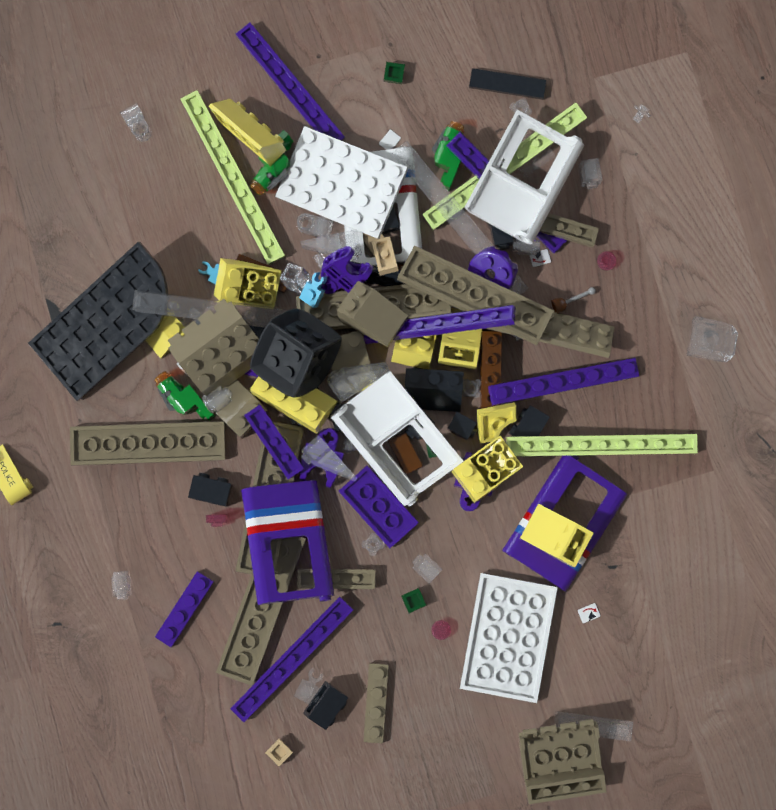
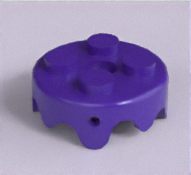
(499, 262)

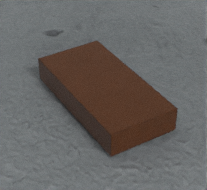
(405, 453)

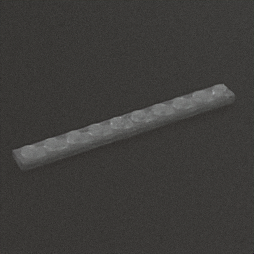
(447, 205)

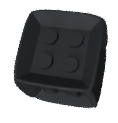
(295, 352)

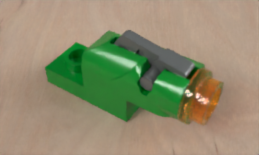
(444, 157)
(269, 176)
(180, 399)

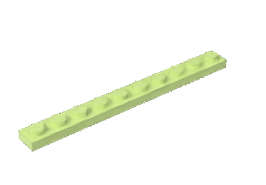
(527, 150)
(232, 177)
(603, 445)

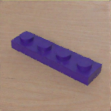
(273, 441)
(184, 609)

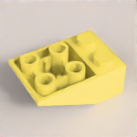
(246, 283)
(460, 348)
(414, 351)
(487, 469)
(556, 535)

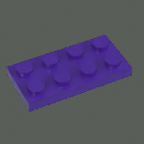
(378, 507)

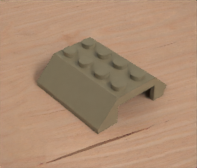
(216, 349)
(561, 761)

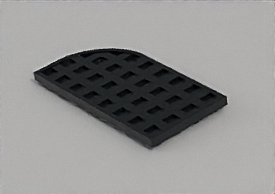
(100, 324)

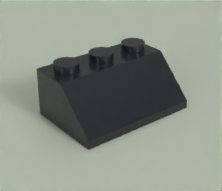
(435, 389)

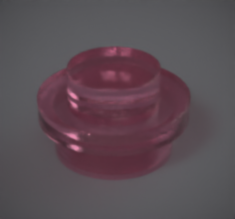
(606, 261)
(441, 630)

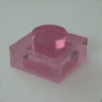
(216, 520)

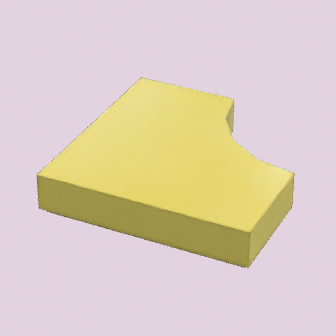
(493, 420)

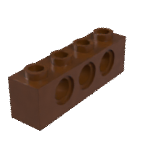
(490, 365)

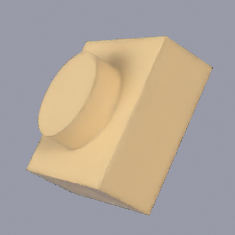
(279, 752)

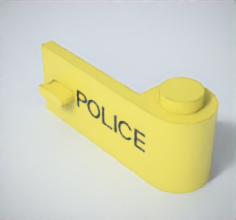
(11, 482)

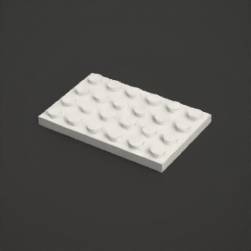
(342, 182)
(508, 638)

